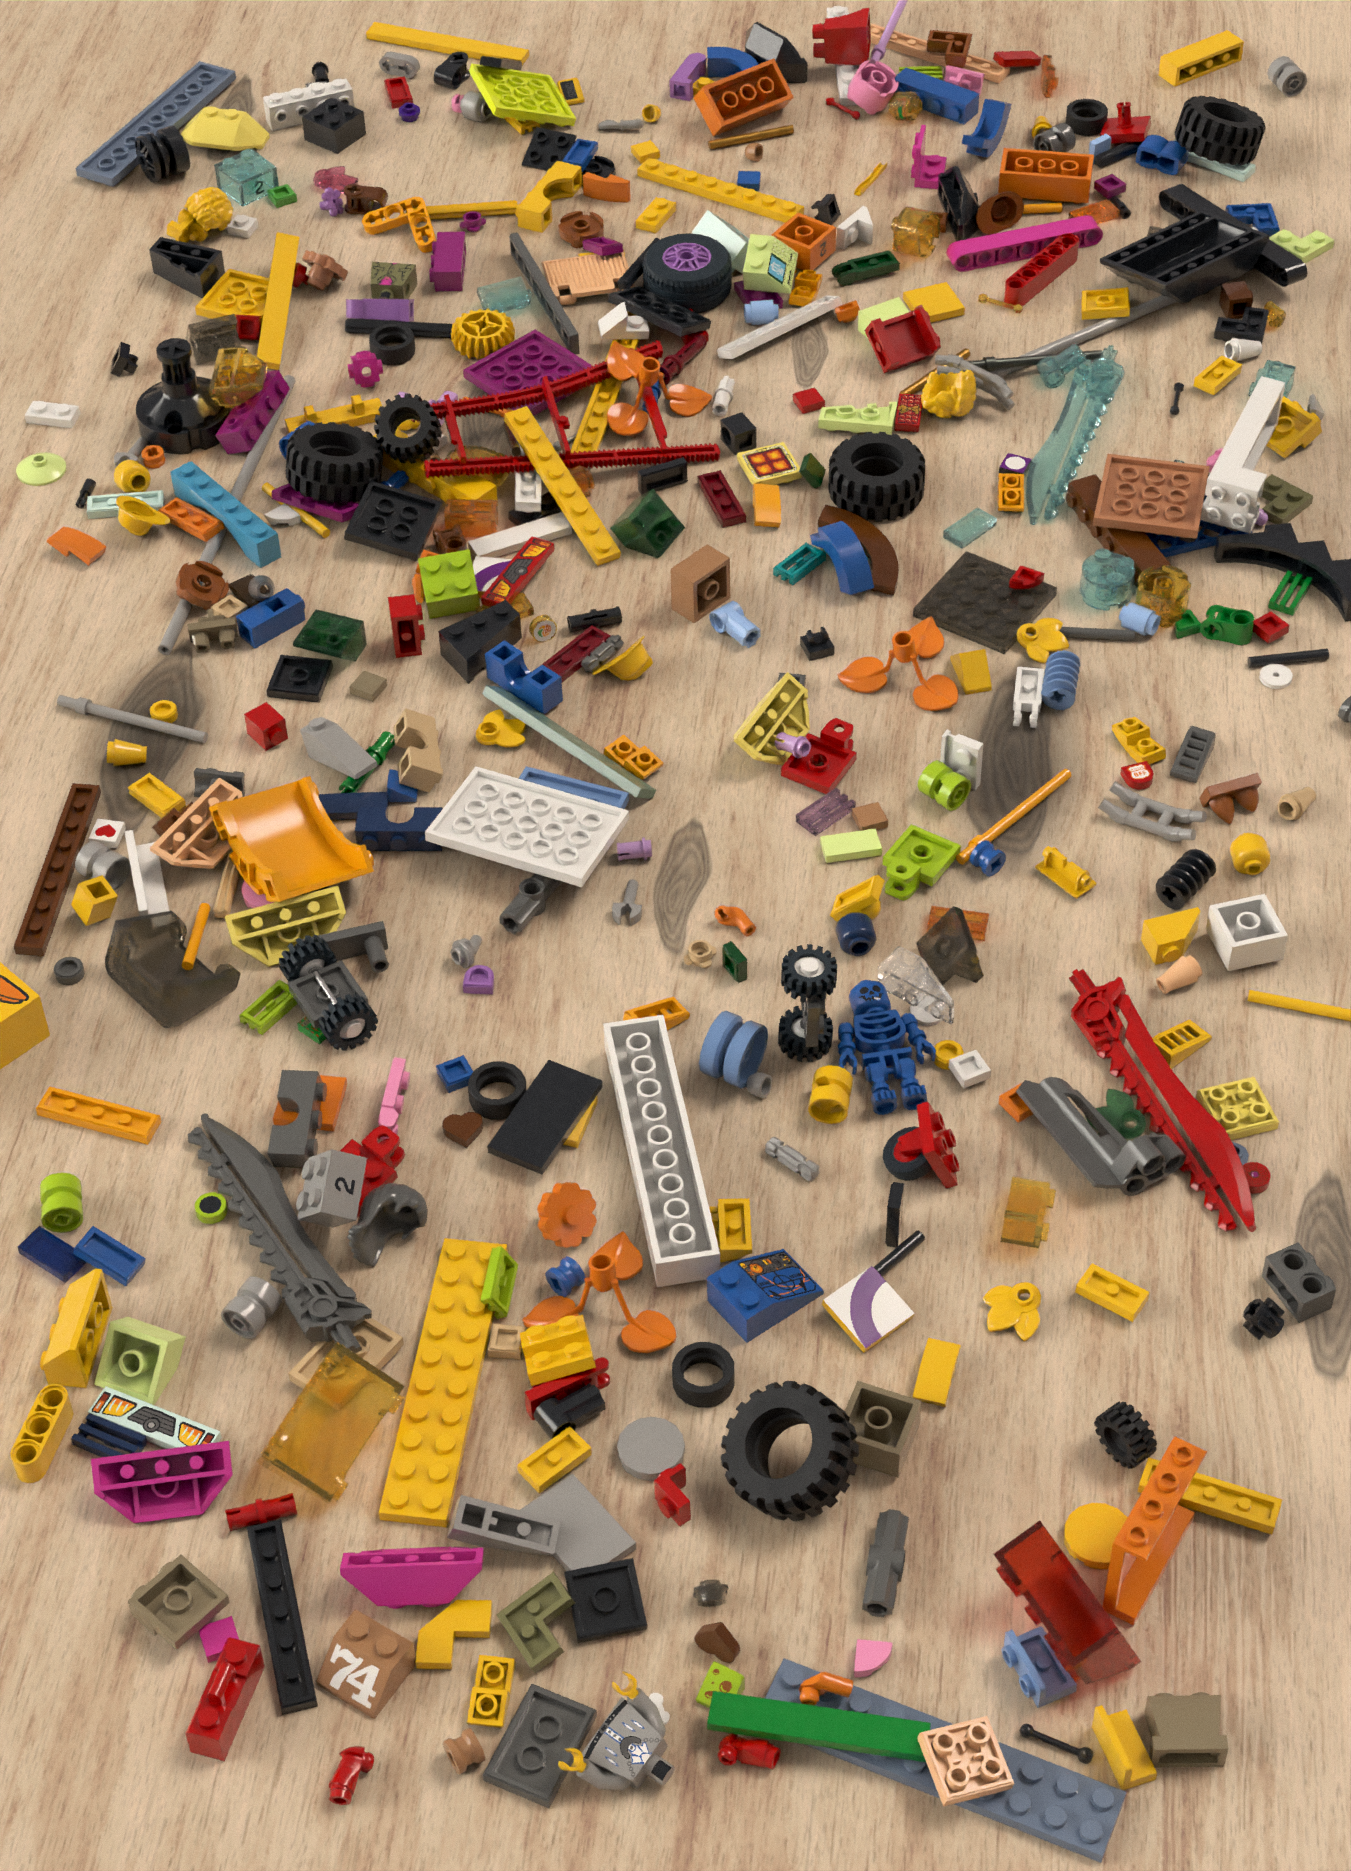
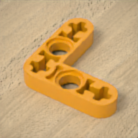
(412, 217)

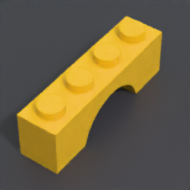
(560, 181)

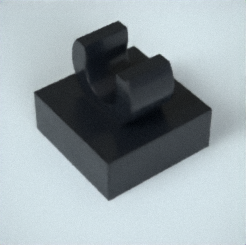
(827, 209)
(123, 360)
(817, 644)

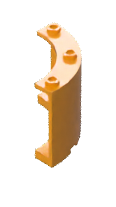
(288, 842)

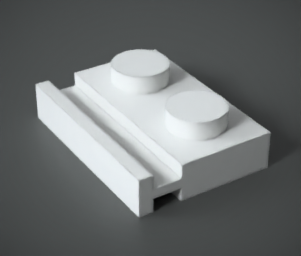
(963, 756)

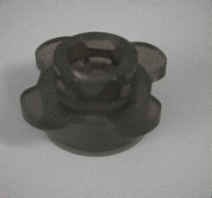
(710, 1593)

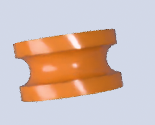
(153, 456)

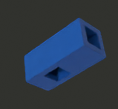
(271, 617)

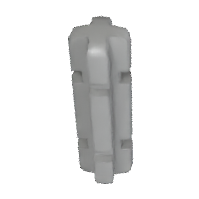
(792, 1159)

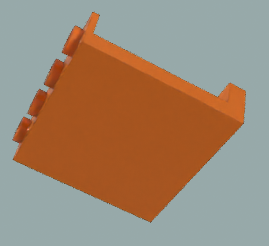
(1151, 1533)

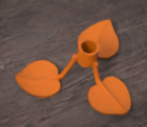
(628, 363)
(922, 640)
(612, 1262)

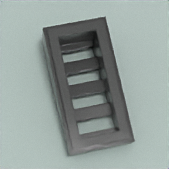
(1198, 740)

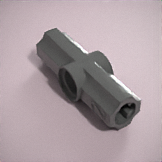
(528, 902)
(885, 1563)

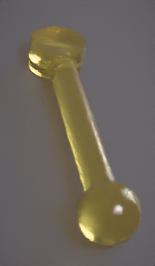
(983, 298)

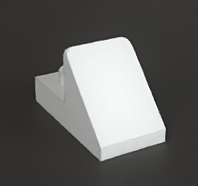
(855, 227)
(621, 326)

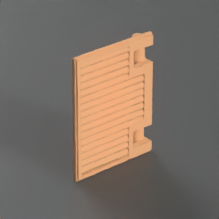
(584, 275)

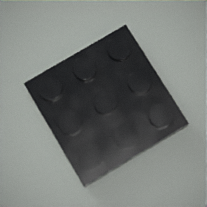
(393, 520)

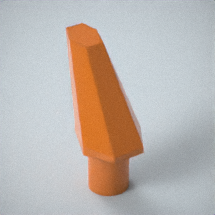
(418, 588)

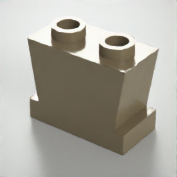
(1185, 1730)

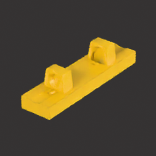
(354, 414)

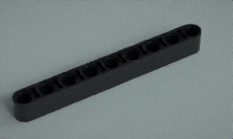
(1274, 260)

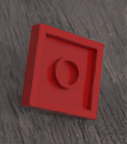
(1126, 127)

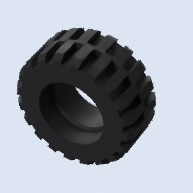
(1219, 130)
(333, 462)
(877, 476)
(757, 1428)

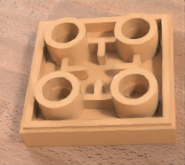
(965, 1761)

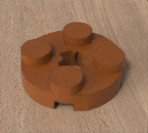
(579, 227)
(190, 589)

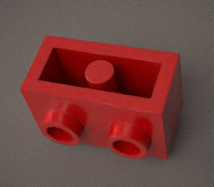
(405, 625)

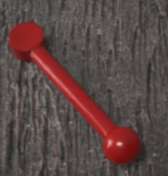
(831, 101)

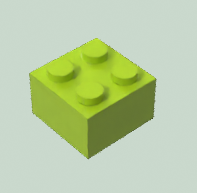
(449, 583)

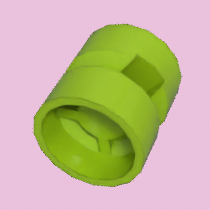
(944, 785)
(61, 1202)

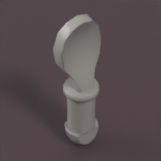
(624, 124)

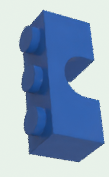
(537, 688)

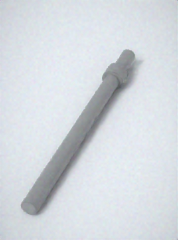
(85, 706)

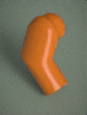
(735, 917)
(821, 1684)

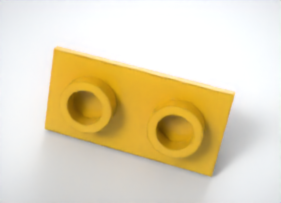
(1065, 873)

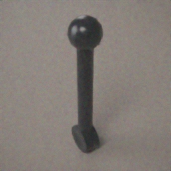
(1178, 387)
(1084, 1754)

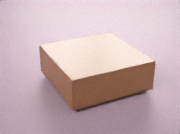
(870, 817)

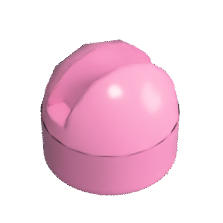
(456, 103)

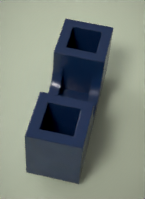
(383, 835)

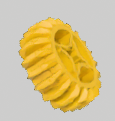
(482, 332)

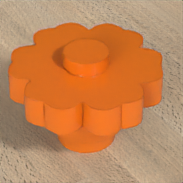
(566, 1214)

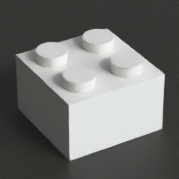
(1246, 932)

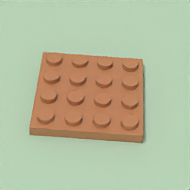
(1151, 496)

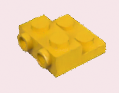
(1294, 428)
(557, 1349)

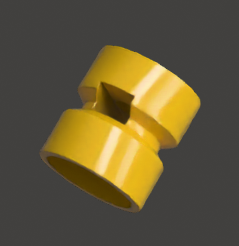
(830, 1094)

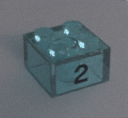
(246, 176)

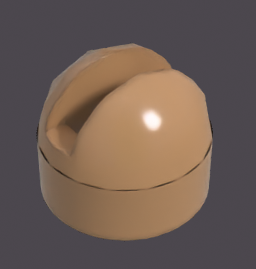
(754, 152)

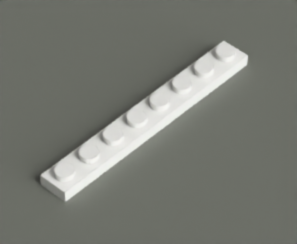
(843, 73)

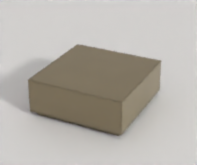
(368, 686)

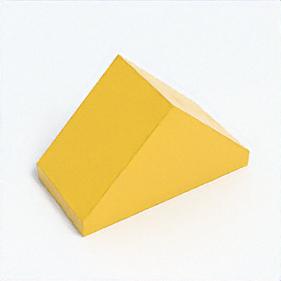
(972, 671)

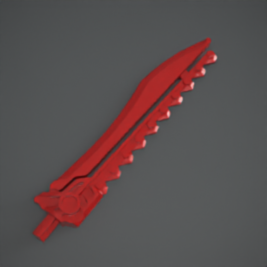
(1099, 1022)

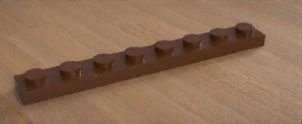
(57, 870)

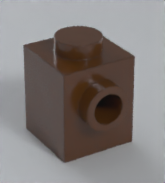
(1234, 299)

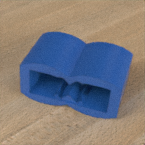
(1161, 154)

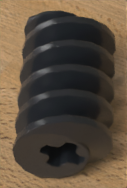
(1185, 878)

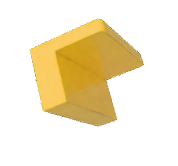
(1123, 1748)

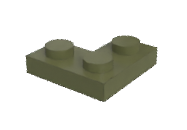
(1284, 499)
(528, 1620)

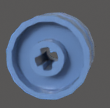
(733, 1049)

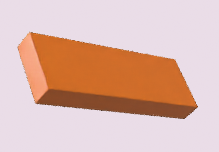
(192, 519)

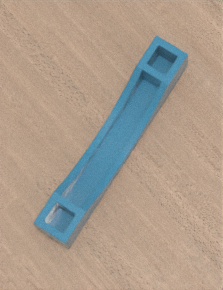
(253, 535)

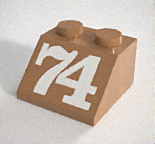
(366, 1664)

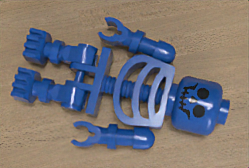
(880, 1036)

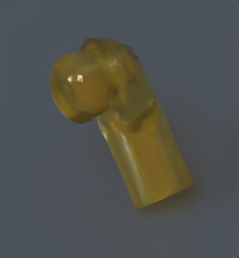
(1276, 314)

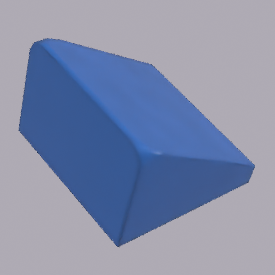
(399, 792)

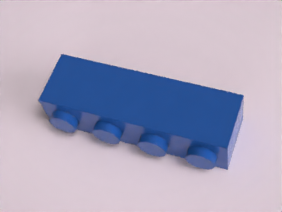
(940, 96)

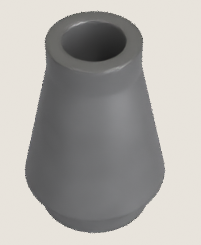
(256, 583)

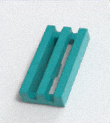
(803, 564)

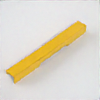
(870, 179)

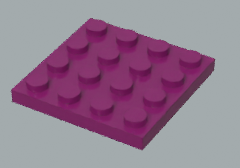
(524, 365)

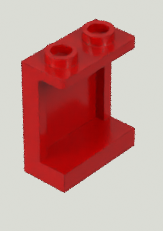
(903, 339)

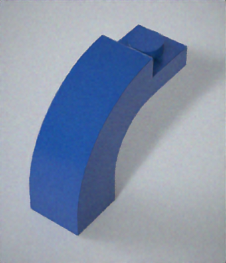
(727, 61)
(989, 129)
(847, 556)

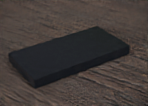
(660, 311)
(545, 1117)

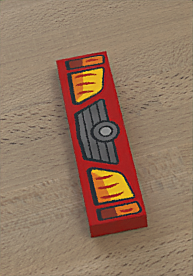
(518, 572)

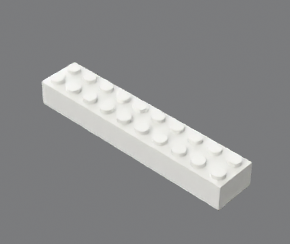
(661, 1151)

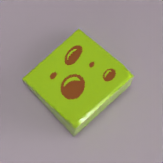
(720, 1679)

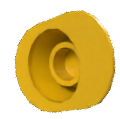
(138, 516)
(630, 663)

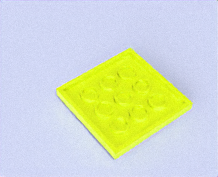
(522, 95)

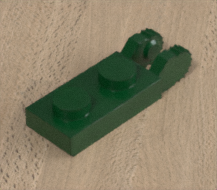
(865, 267)

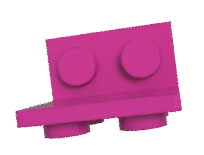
(925, 167)

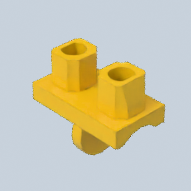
(187, 229)

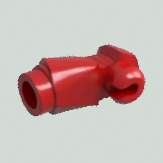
(748, 1751)
(345, 1777)

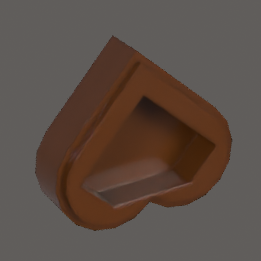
(463, 1128)
(719, 1641)

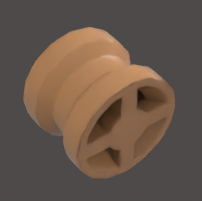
(464, 1751)

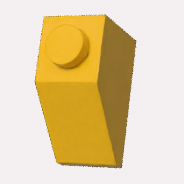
(1170, 935)

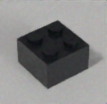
(334, 125)

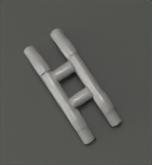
(985, 380)
(1142, 804)

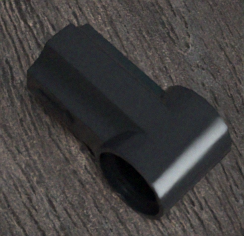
(570, 1411)

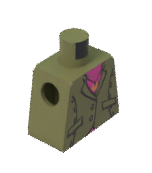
(393, 280)

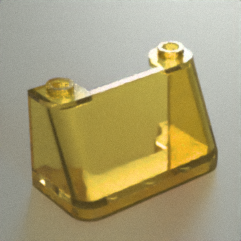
(331, 1423)

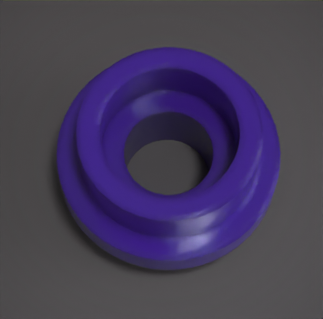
(409, 112)

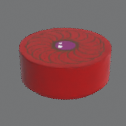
(1257, 1176)

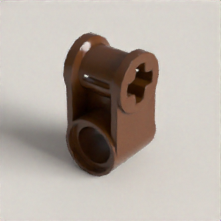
(364, 199)
(449, 540)

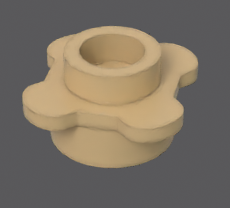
(700, 954)

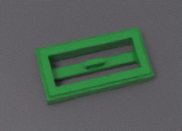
(1296, 581)

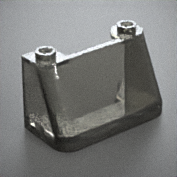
(147, 963)

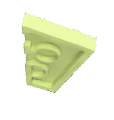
(867, 419)

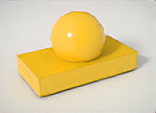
(859, 899)

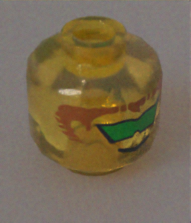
(905, 106)

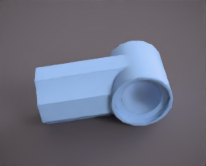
(732, 620)

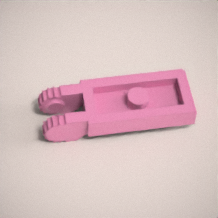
(393, 1100)

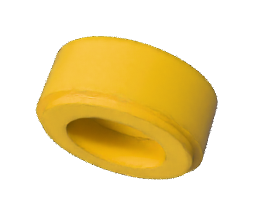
(164, 711)
(945, 1051)

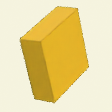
(645, 150)

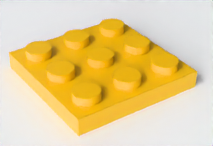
(235, 294)

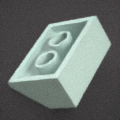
(727, 235)

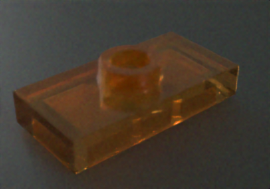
(1100, 211)

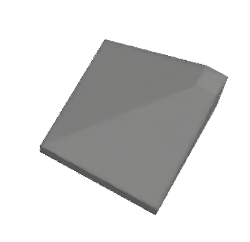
(1315, 407)

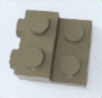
(177, 1602)

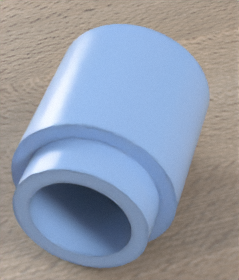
(760, 312)
(1139, 619)

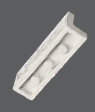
(146, 877)

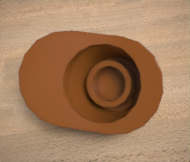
(999, 212)

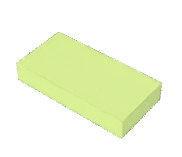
(850, 845)

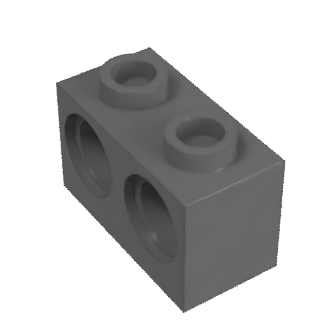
(1299, 1282)

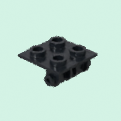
(547, 148)

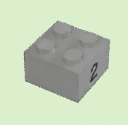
(331, 1188)

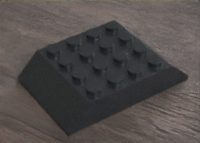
(1189, 256)

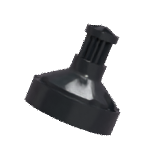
(179, 409)

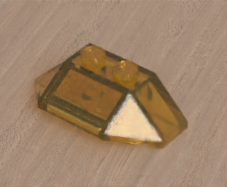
(236, 376)

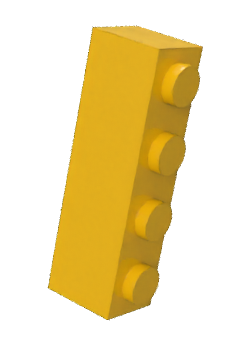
(1201, 58)

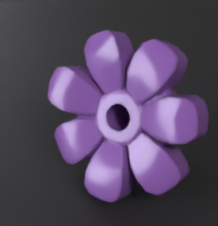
(332, 201)

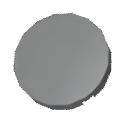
(650, 1447)

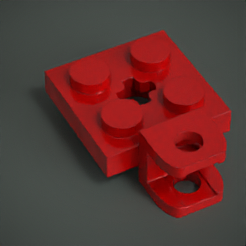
(830, 748)
(379, 1164)

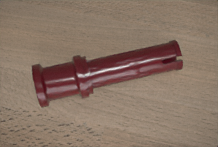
(674, 363)

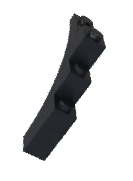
(1280, 550)

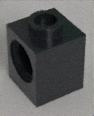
(738, 433)

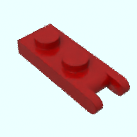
(566, 1385)

